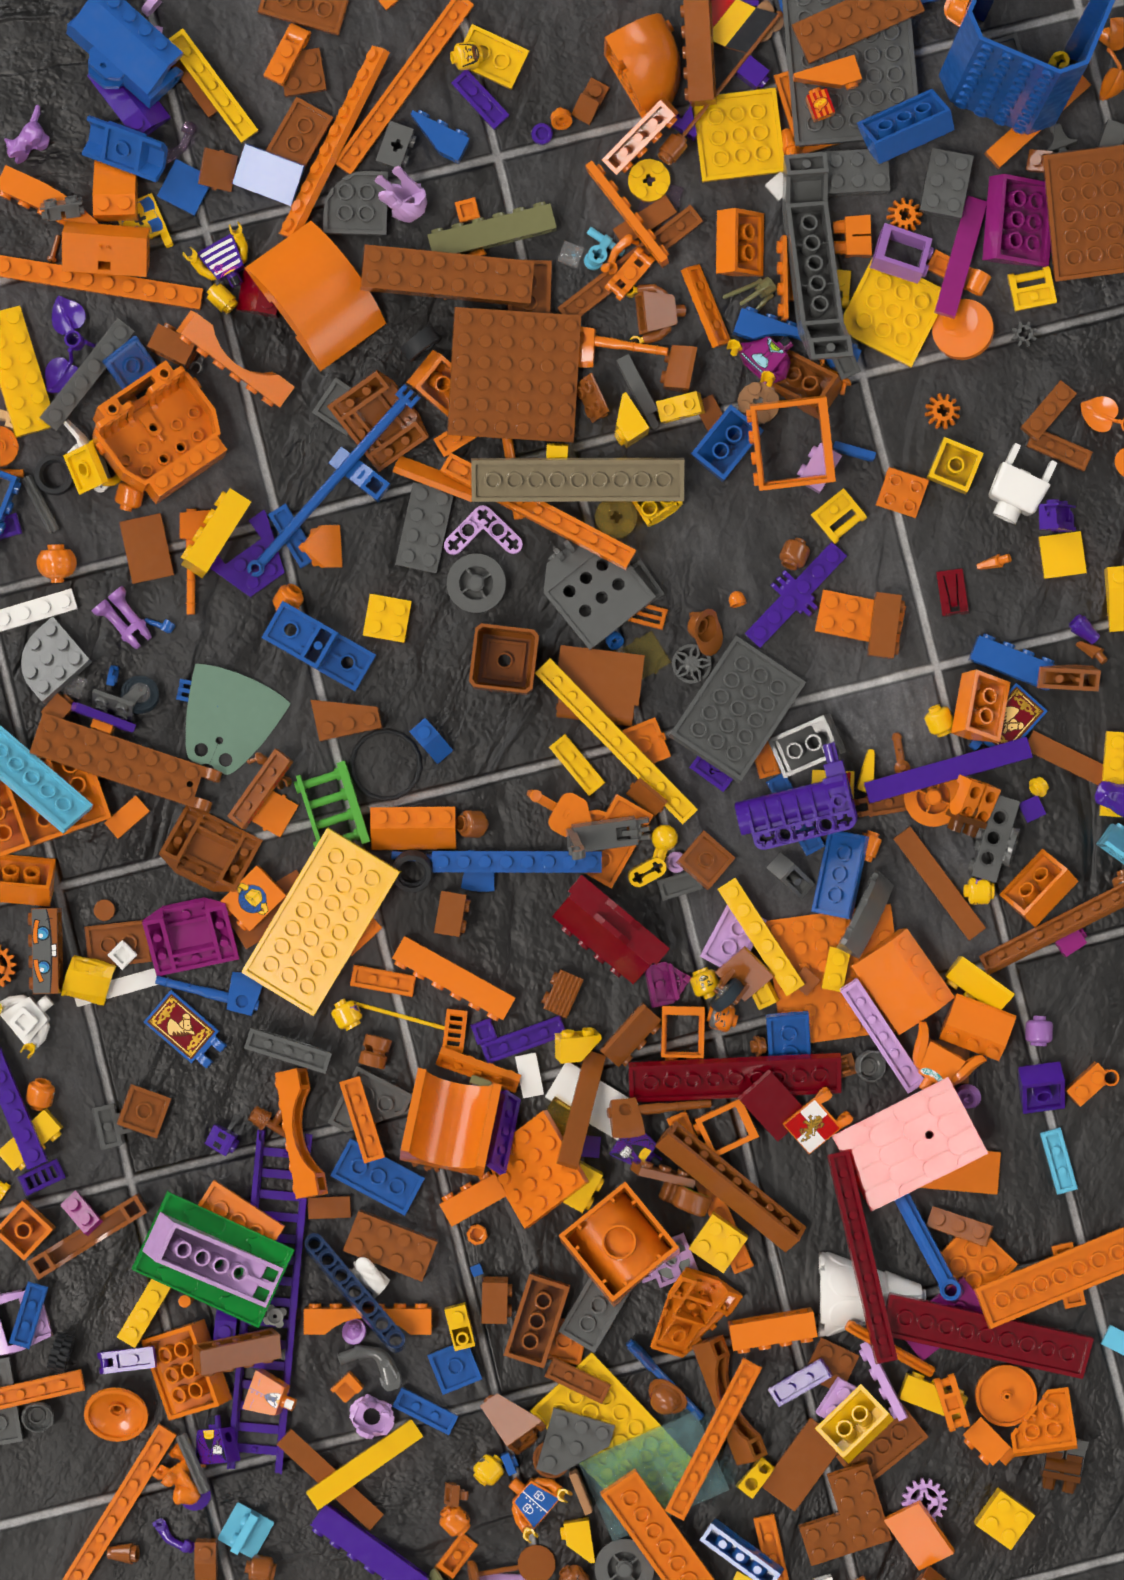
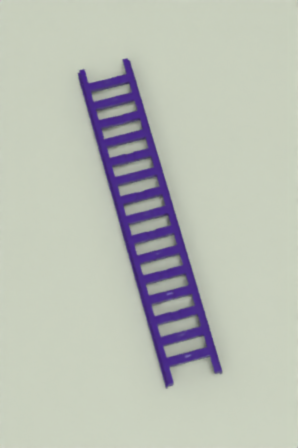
(291, 1302)

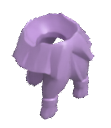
(405, 200)
(367, 1430)

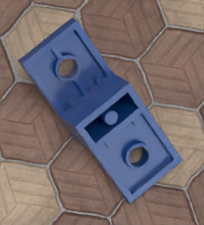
(318, 646)

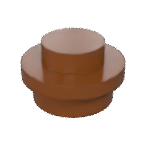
(758, 1045)

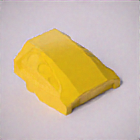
(661, 510)
(88, 979)

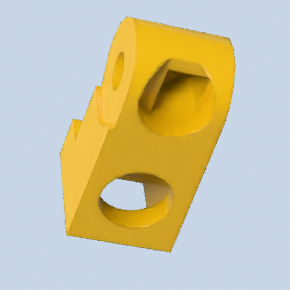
(755, 1477)

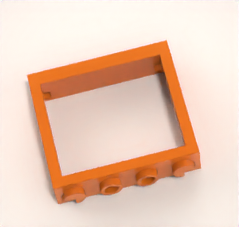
(756, 456)

